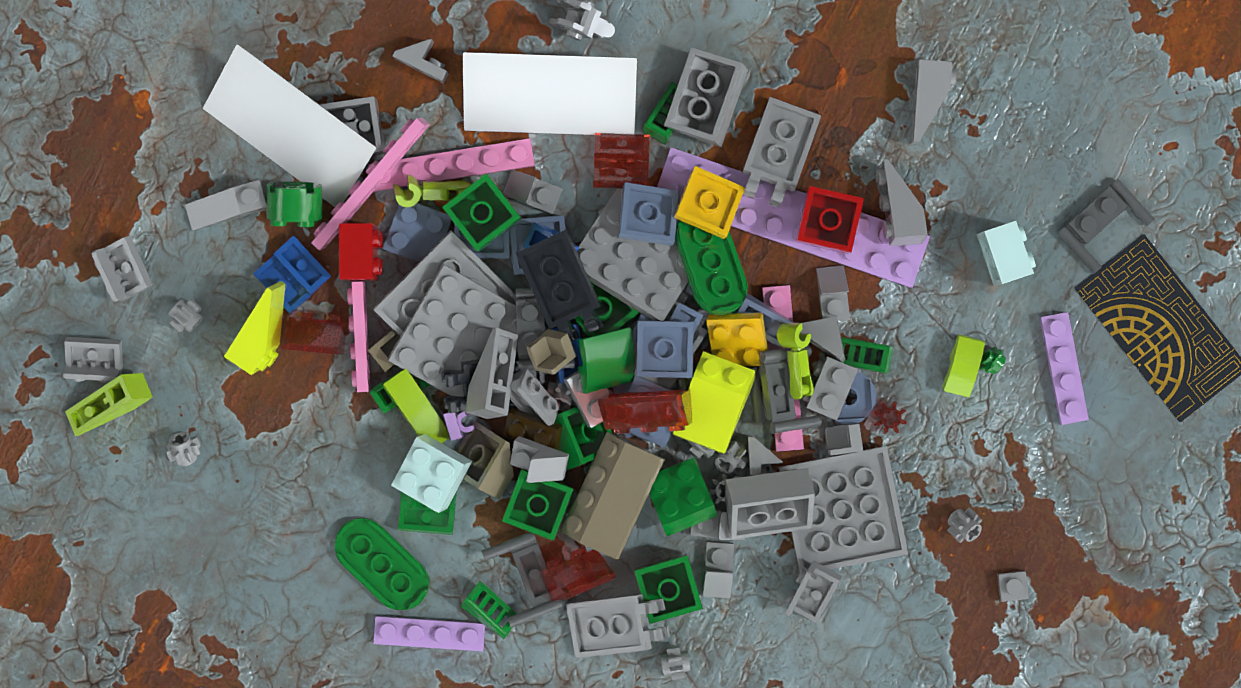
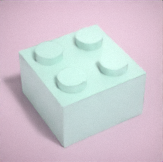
(1006, 253)
(431, 473)

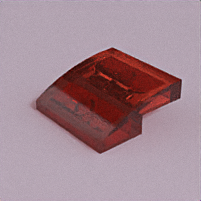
(620, 160)

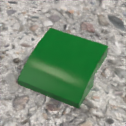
(607, 360)
(422, 519)

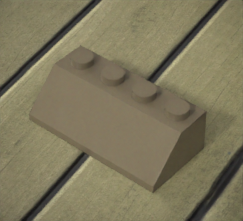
(612, 495)

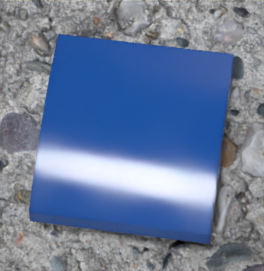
(297, 270)

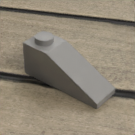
(931, 87)
(227, 205)
(493, 376)

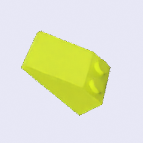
(261, 333)
(717, 401)

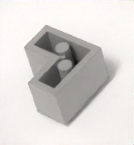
(362, 117)

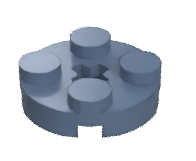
(862, 405)

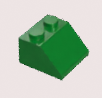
(578, 439)

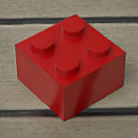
(829, 220)
(360, 252)

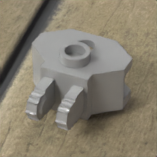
(582, 21)

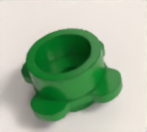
(992, 360)

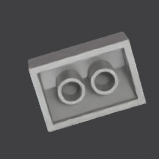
(706, 96)
(769, 503)

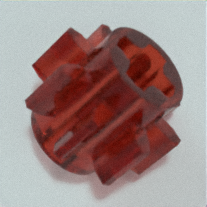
(896, 413)

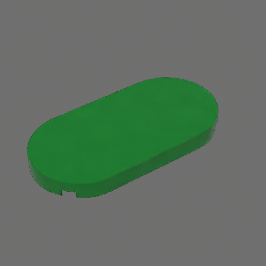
(711, 269)
(381, 564)

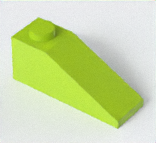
(109, 402)

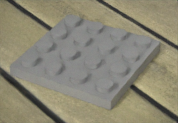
(634, 271)
(406, 296)
(451, 328)
(853, 511)

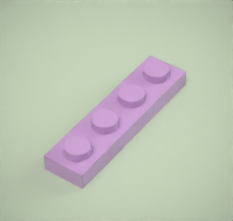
(1064, 368)
(429, 633)

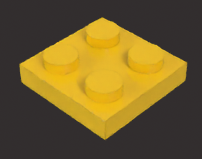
(709, 202)
(738, 337)

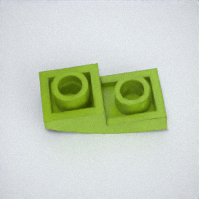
(964, 365)

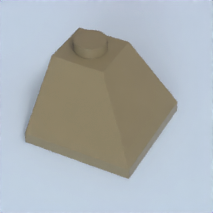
(490, 460)

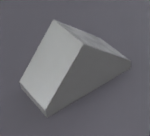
(826, 337)

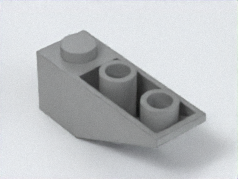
(903, 213)

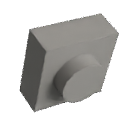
(1012, 586)

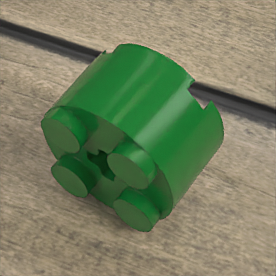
(294, 203)

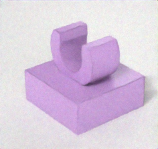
(455, 425)

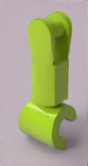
(428, 191)
(800, 380)

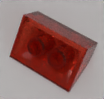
(646, 410)

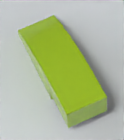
(415, 407)

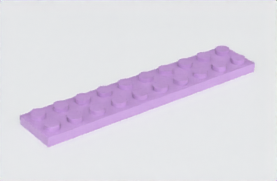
(756, 216)

